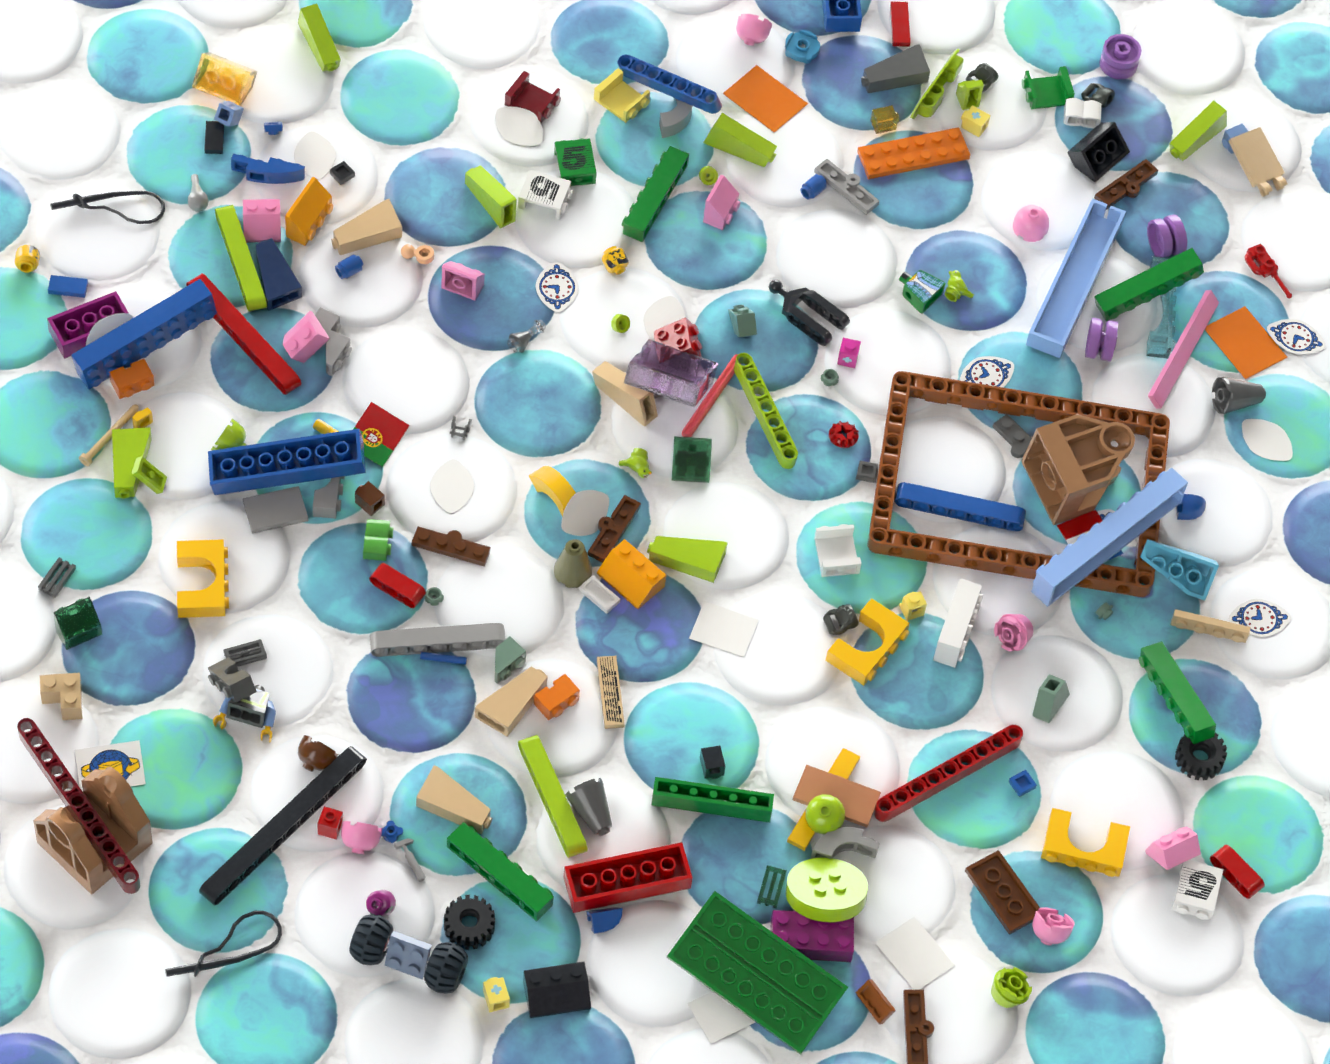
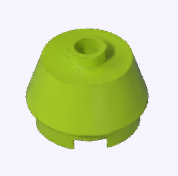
(1010, 987)

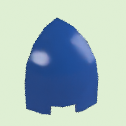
(1190, 507)
(604, 919)

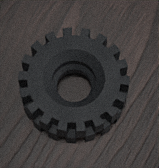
(1201, 768)
(469, 935)

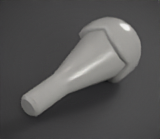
(197, 198)

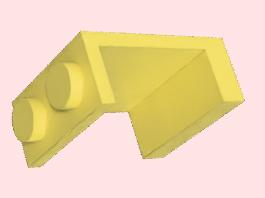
(620, 97)

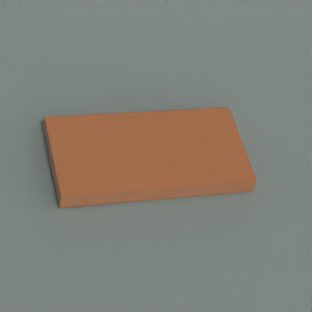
(857, 799)

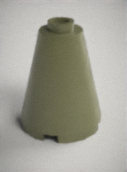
(573, 565)

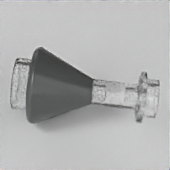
(519, 340)

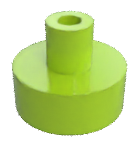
(708, 175)
(620, 323)

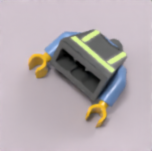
(252, 710)

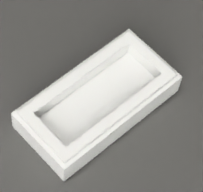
(599, 594)

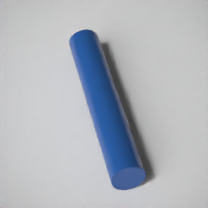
(443, 658)

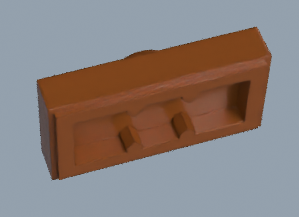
(875, 1001)

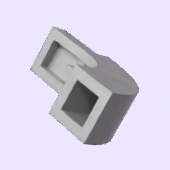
(676, 119)
(844, 840)

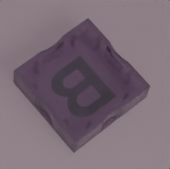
(671, 373)

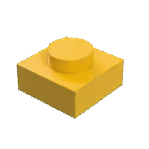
(142, 418)

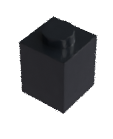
(712, 762)

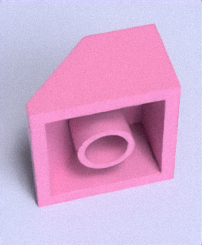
(721, 204)
(261, 220)
(462, 280)
(305, 338)
(1174, 848)

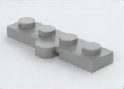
(847, 186)

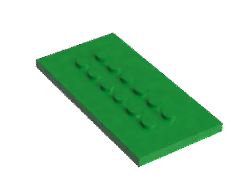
(757, 972)

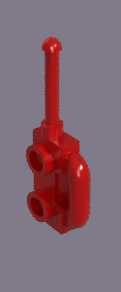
(1266, 264)

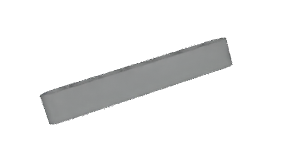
(436, 639)

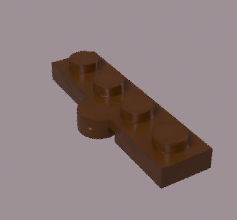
(1127, 184)
(613, 528)
(451, 545)
(916, 1027)

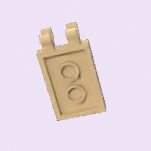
(1258, 160)

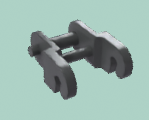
(466, 429)

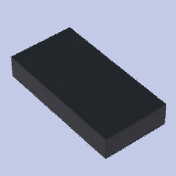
(214, 137)

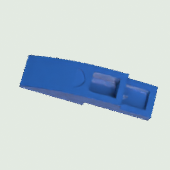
(274, 172)

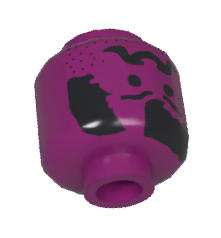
(381, 903)

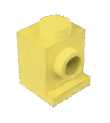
(911, 602)

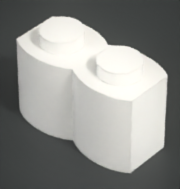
(1082, 113)

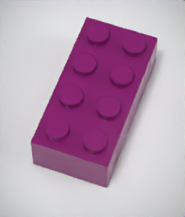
(73, 326)
(815, 938)

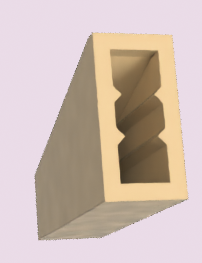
(368, 229)
(635, 401)
(512, 701)
(452, 801)

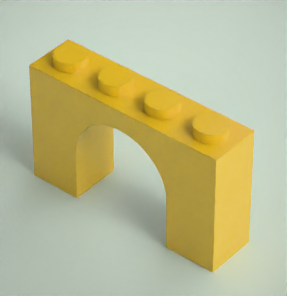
(211, 600)
(863, 665)
(1060, 849)

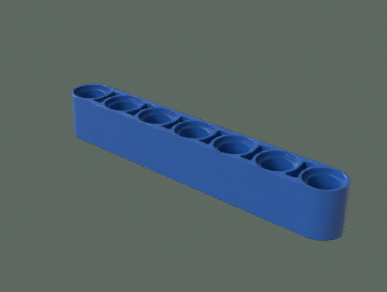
(669, 84)
(960, 506)

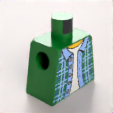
(921, 289)

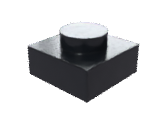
(342, 172)

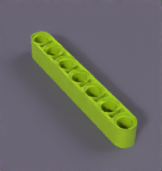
(240, 258)
(769, 418)
(552, 796)

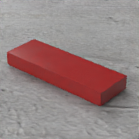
(900, 24)

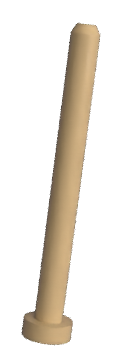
(86, 459)

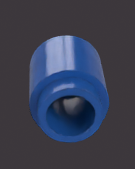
(813, 186)
(349, 266)

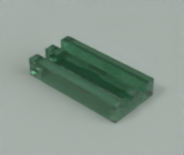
(768, 901)

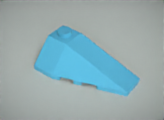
(1183, 568)

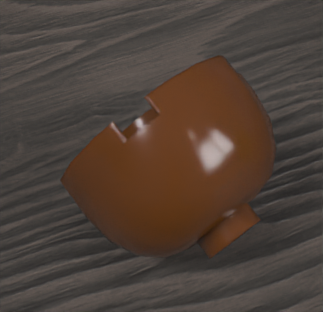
(315, 754)

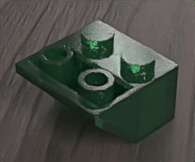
(691, 459)
(77, 623)

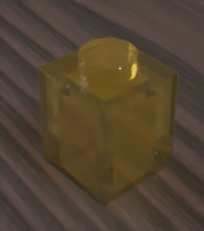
(884, 119)

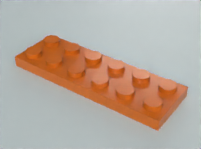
(913, 153)

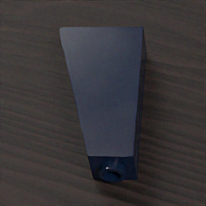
(277, 278)

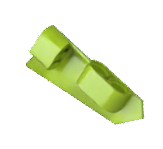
(933, 96)

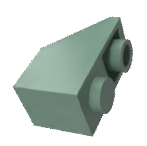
(743, 321)
(508, 657)
(1050, 698)

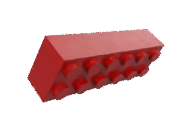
(627, 877)

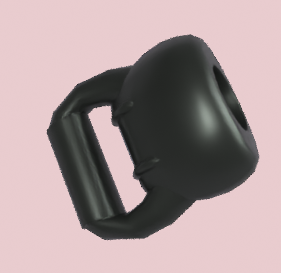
(985, 73)
(1102, 95)
(845, 616)

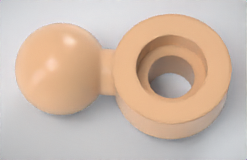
(409, 251)

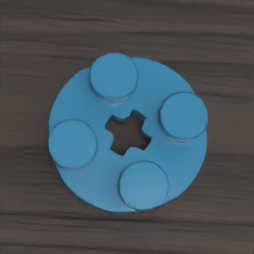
(806, 54)

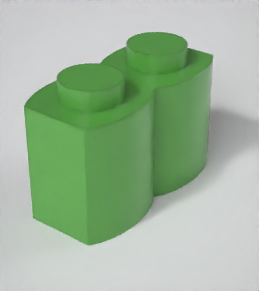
(377, 540)

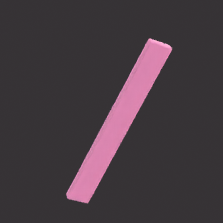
(1183, 349)

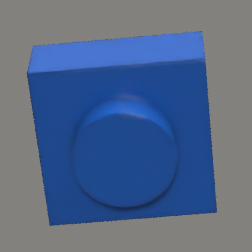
(273, 128)
(1022, 783)

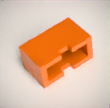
(132, 380)
(556, 699)

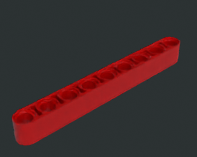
(251, 341)
(945, 780)

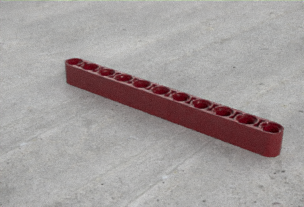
(82, 812)

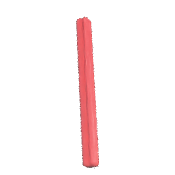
(710, 399)

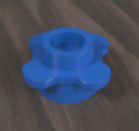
(391, 837)

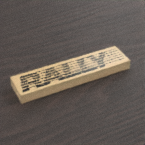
(610, 692)

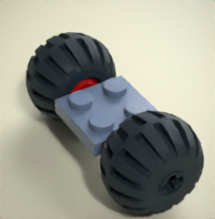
(376, 937)

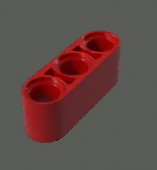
(397, 585)
(1237, 871)

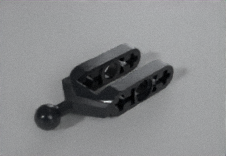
(816, 303)

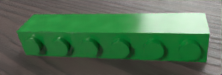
(655, 194)
(1149, 284)
(1177, 692)
(712, 799)
(500, 871)

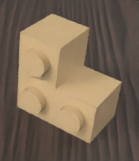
(64, 690)

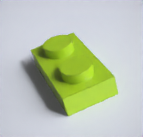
(149, 475)

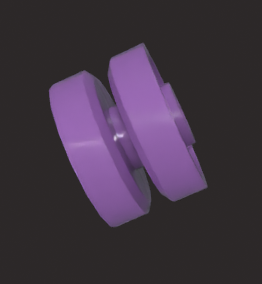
(1120, 56)
(1167, 236)
(1101, 339)

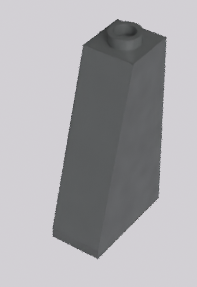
(897, 71)

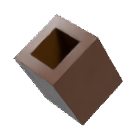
(369, 498)

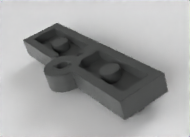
(1013, 435)

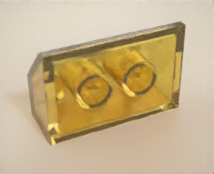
(224, 78)

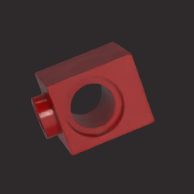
(330, 823)

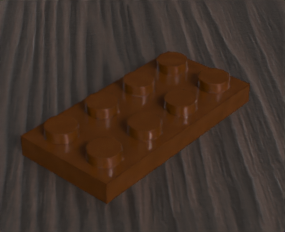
(1003, 891)

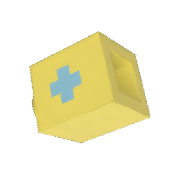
(975, 121)
(496, 994)

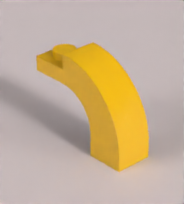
(554, 485)

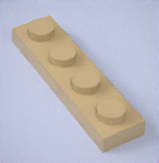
(1210, 626)

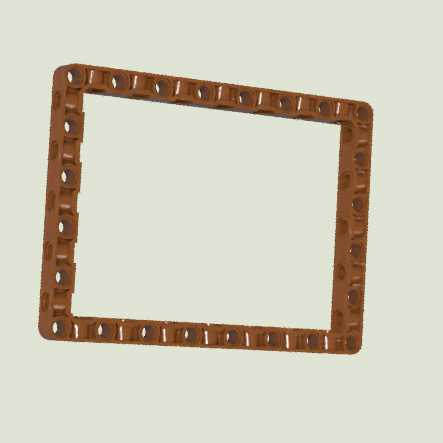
(1025, 403)

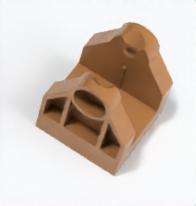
(1075, 463)
(118, 809)

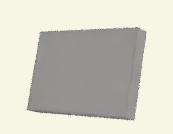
(275, 509)

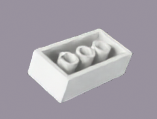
(959, 623)

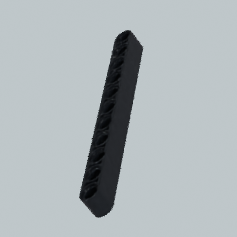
(282, 825)

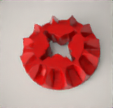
(839, 439)

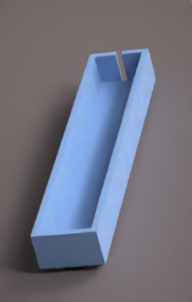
(1075, 279)
(1109, 536)

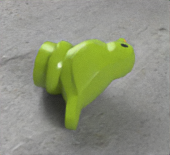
(956, 287)
(638, 462)

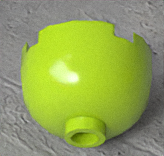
(231, 436)
(825, 814)

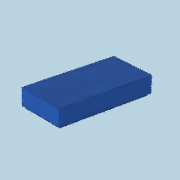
(68, 286)

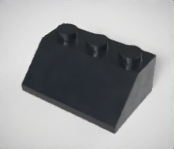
(1099, 151)
(557, 989)

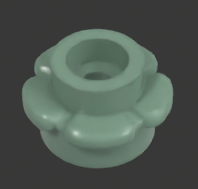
(830, 373)
(434, 591)
(1104, 611)

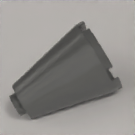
(1235, 394)
(592, 805)

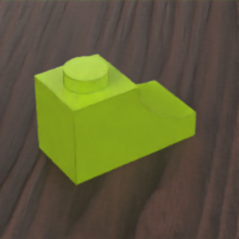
(969, 93)

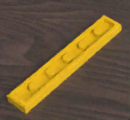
(842, 767)

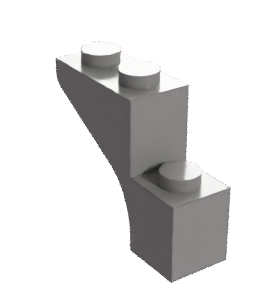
(338, 345)

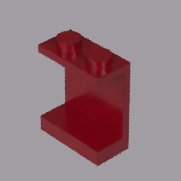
(532, 98)

